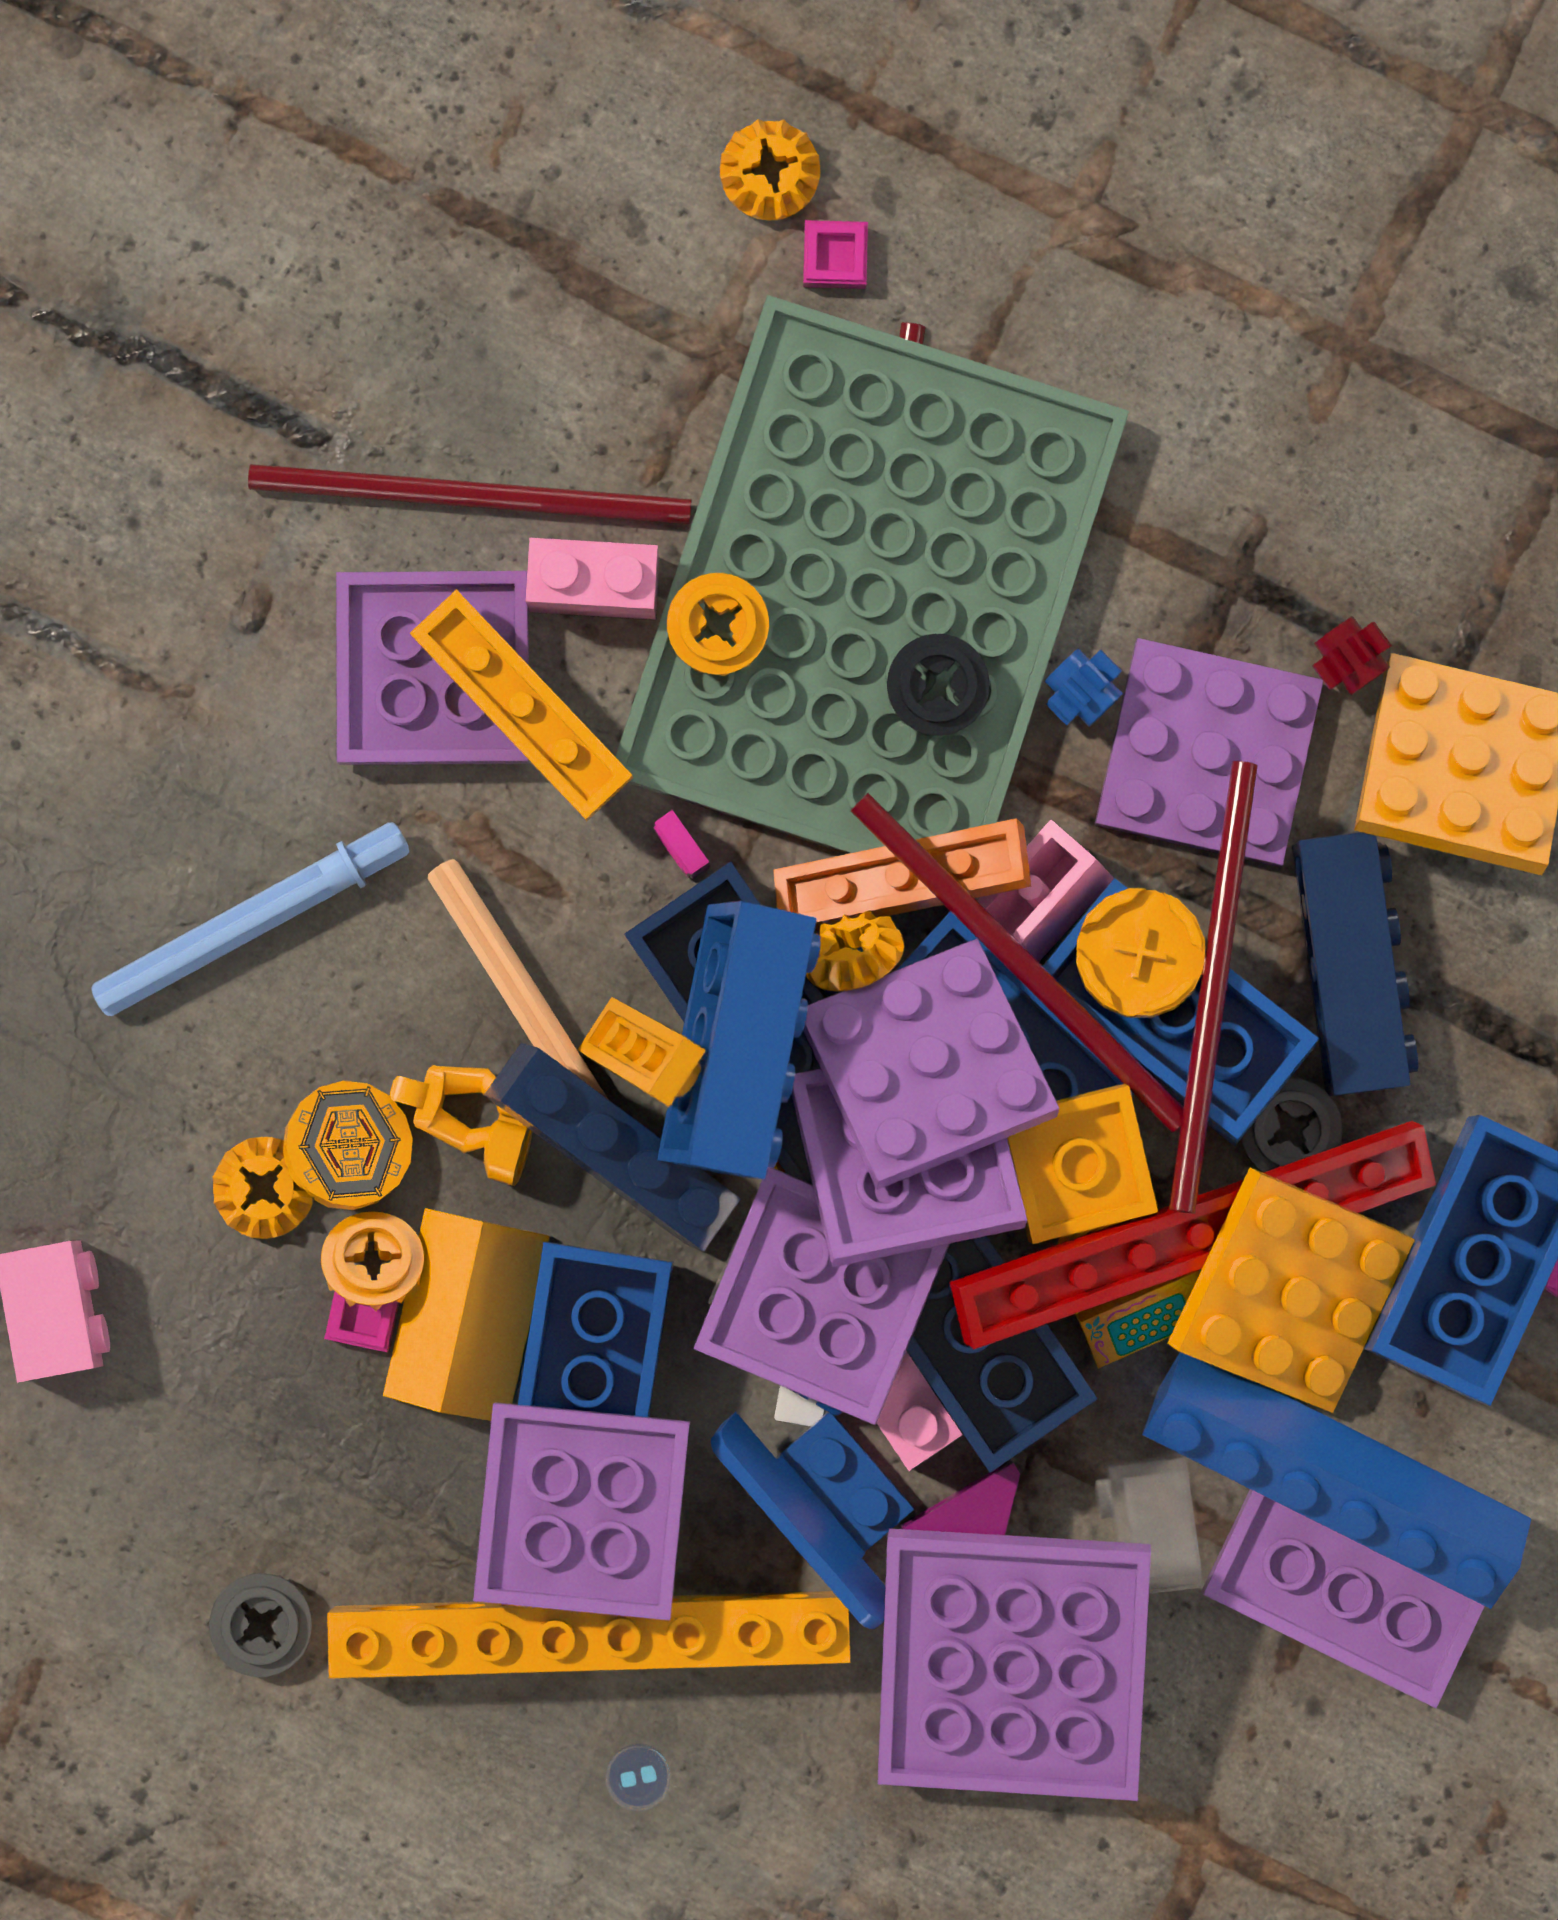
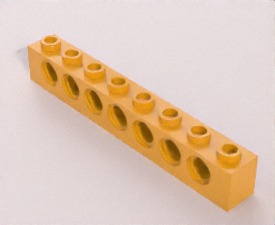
(526, 1639)

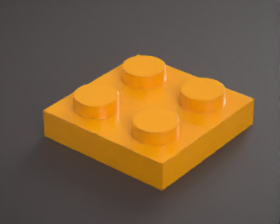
(1083, 1166)

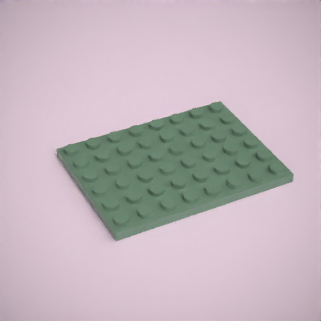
(871, 507)

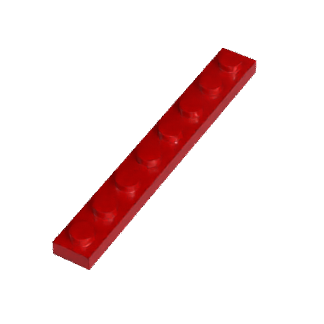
(1174, 1243)

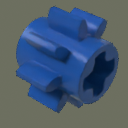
(1083, 687)

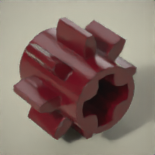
(1351, 655)

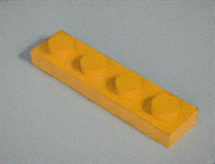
(521, 705)
(643, 1052)

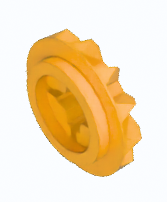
(753, 193)
(722, 594)
(848, 969)
(232, 1190)
(391, 1239)

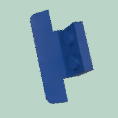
(823, 1500)

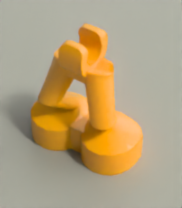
(504, 1142)

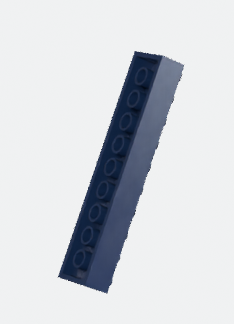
(997, 1393)

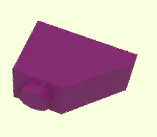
(975, 1508)

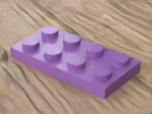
(1342, 1599)

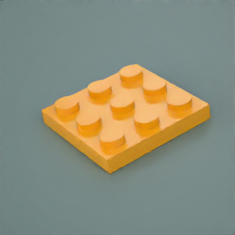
(1463, 765)
(1290, 1290)

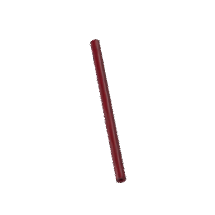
(469, 494)
(1019, 962)
(1213, 987)

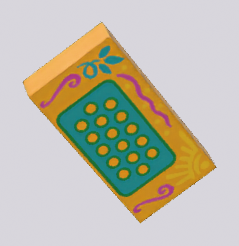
(1135, 1319)

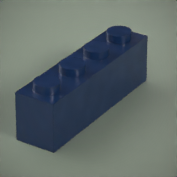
(1353, 963)
(610, 1146)

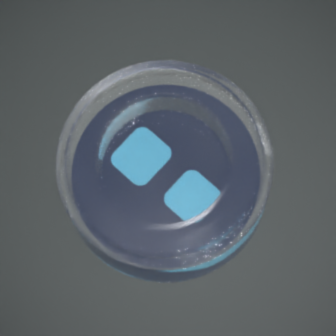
(638, 1777)

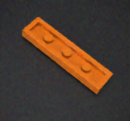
(979, 858)

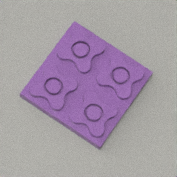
(1013, 1664)

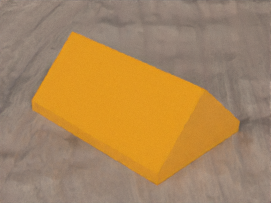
(467, 1317)

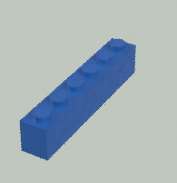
(1339, 1478)

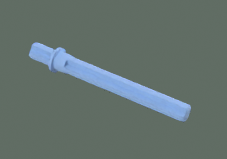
(251, 918)

